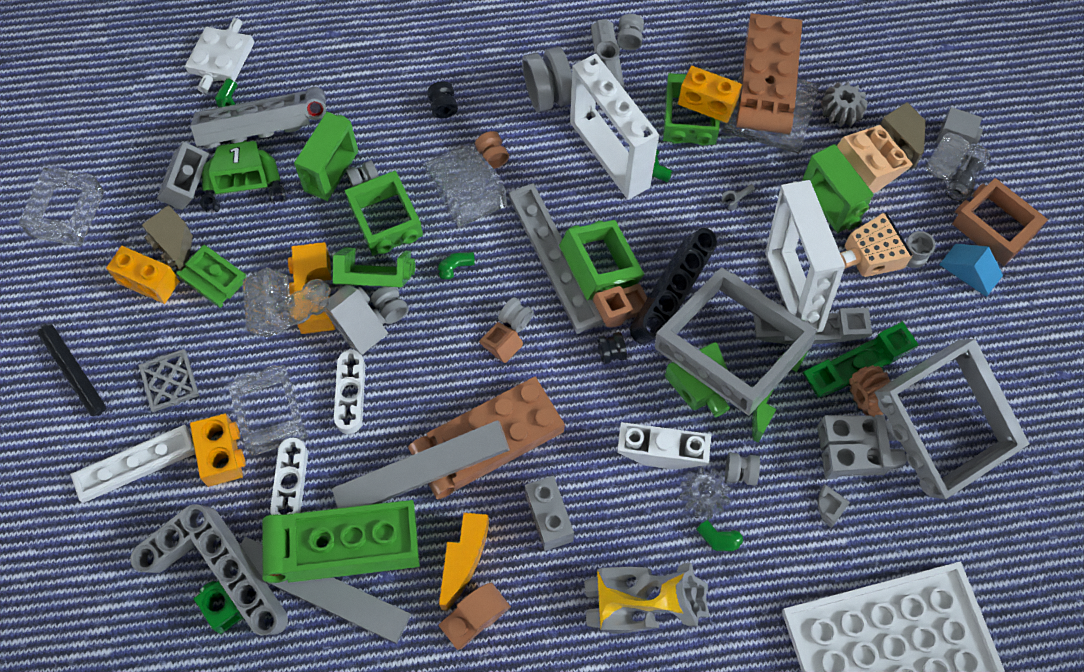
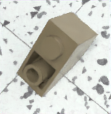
(907, 131)
(170, 235)

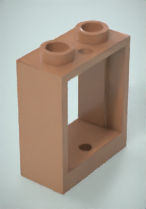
(984, 235)

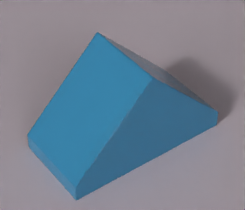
(973, 266)

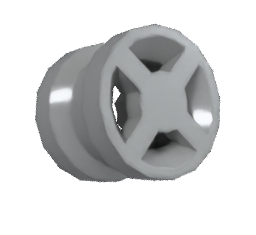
(515, 314)

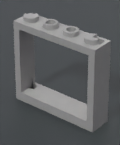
(712, 373)
(991, 400)

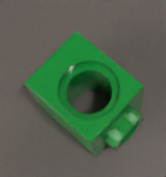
(222, 619)

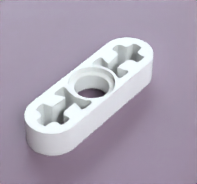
(344, 380)
(283, 459)

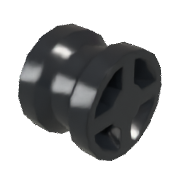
(612, 348)

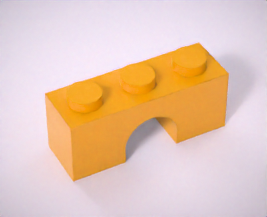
(308, 264)

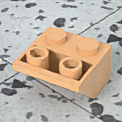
(874, 156)

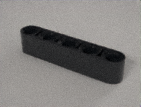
(665, 293)

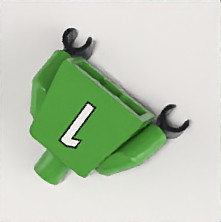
(239, 169)

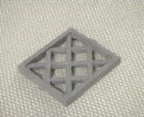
(174, 400)

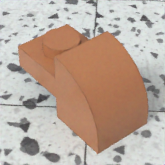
(619, 304)
(474, 614)

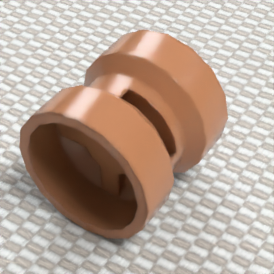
(490, 147)

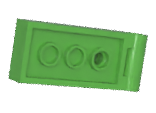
(356, 540)

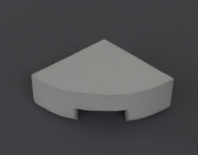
(831, 505)

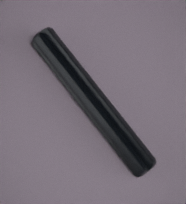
(71, 370)

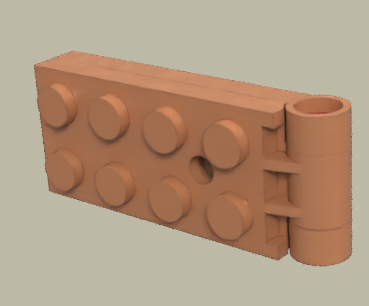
(769, 74)
(526, 421)

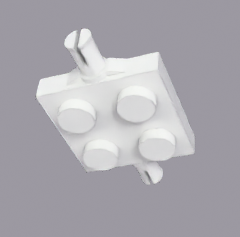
(219, 54)

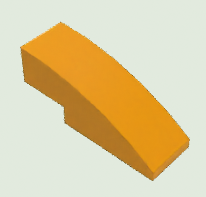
(463, 558)

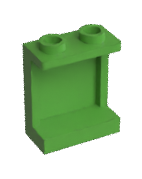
(347, 272)

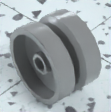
(548, 79)

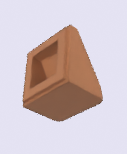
(501, 342)

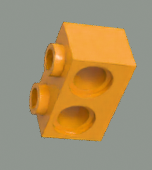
(709, 94)
(143, 274)
(210, 451)

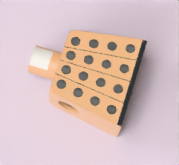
(876, 248)

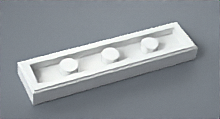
(133, 463)

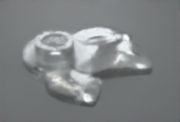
(307, 302)

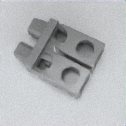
(857, 446)

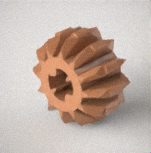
(864, 385)

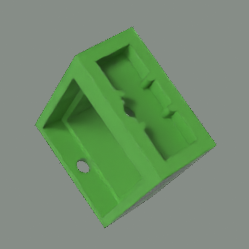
(681, 132)
(326, 156)
(838, 188)
(374, 192)
(582, 266)

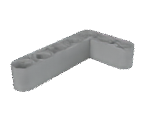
(219, 562)

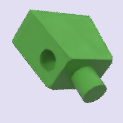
(694, 391)

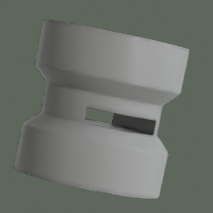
(630, 32)
(367, 171)
(921, 246)
(390, 304)
(742, 468)

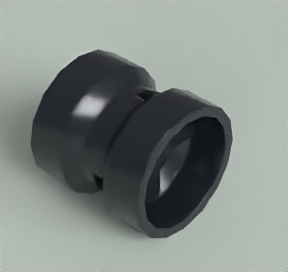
(442, 104)

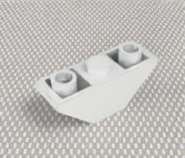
(664, 446)

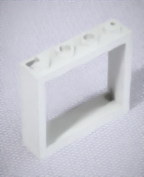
(595, 83)
(796, 217)

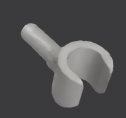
(736, 196)

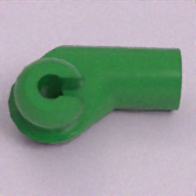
(224, 95)

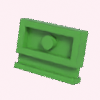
(212, 276)

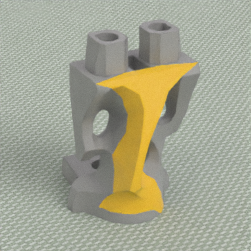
(679, 594)

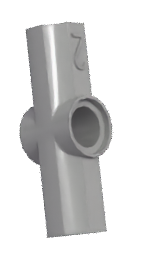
(607, 48)

